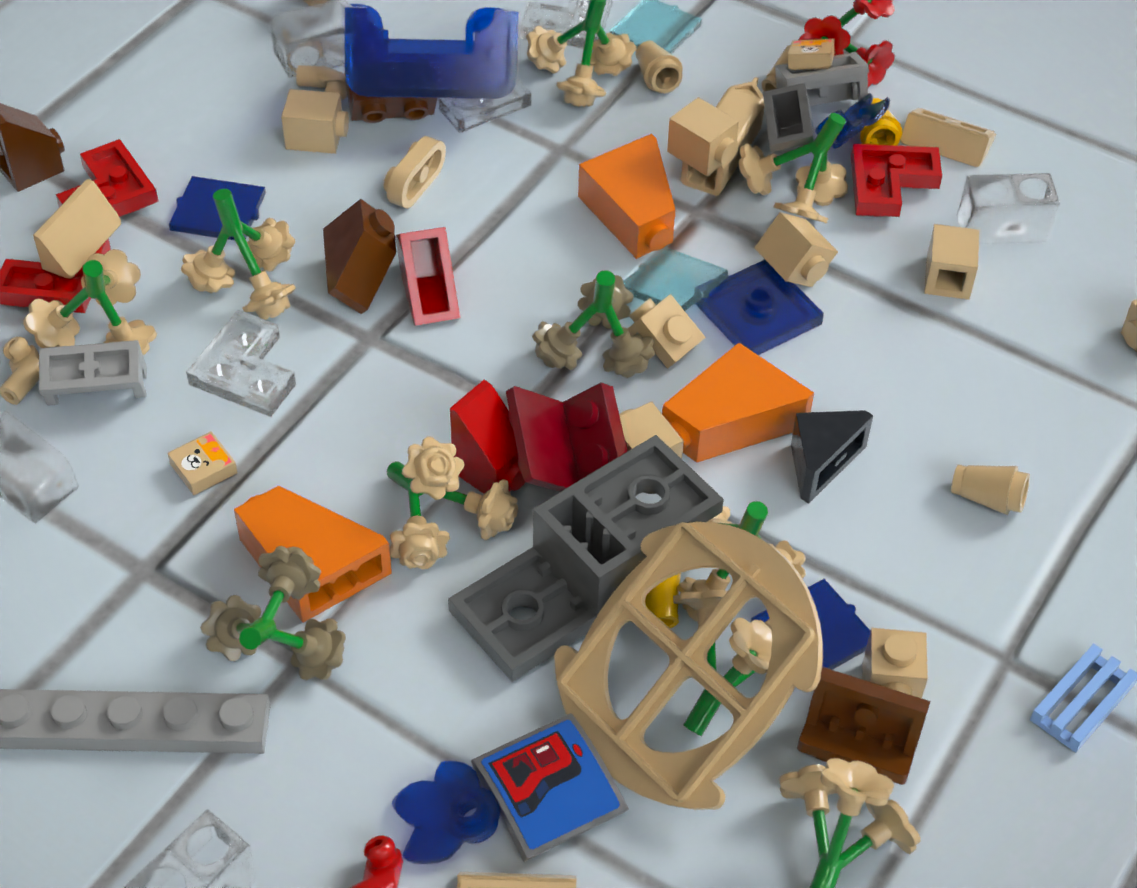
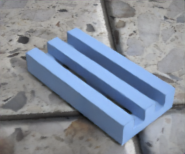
(1105, 670)

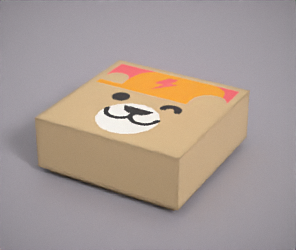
(811, 54)
(202, 463)

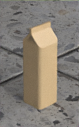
(747, 106)

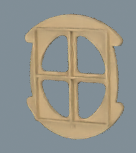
(795, 661)

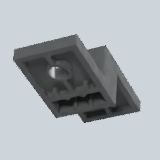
(580, 555)

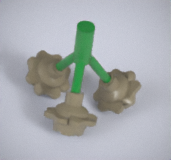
(605, 302)
(238, 629)

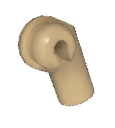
(322, 77)
(24, 367)

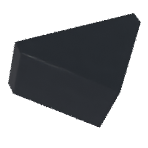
(825, 446)

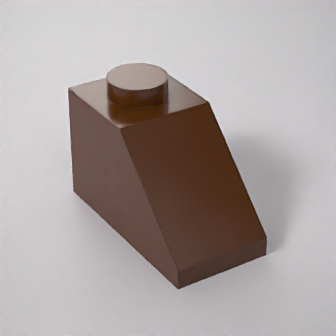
(28, 148)
(358, 254)

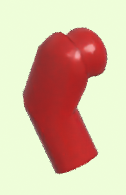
(382, 864)

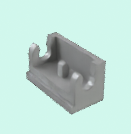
(842, 81)
(91, 369)

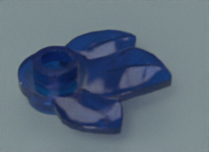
(857, 117)
(439, 810)

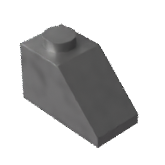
(788, 118)

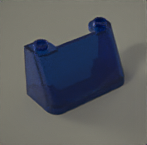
(431, 68)

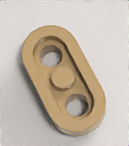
(415, 172)

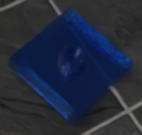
(760, 308)

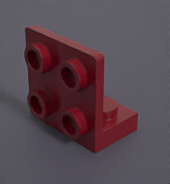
(565, 439)

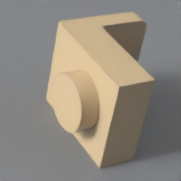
(668, 326)

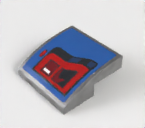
(549, 786)

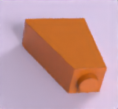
(631, 195)
(735, 405)
(342, 549)

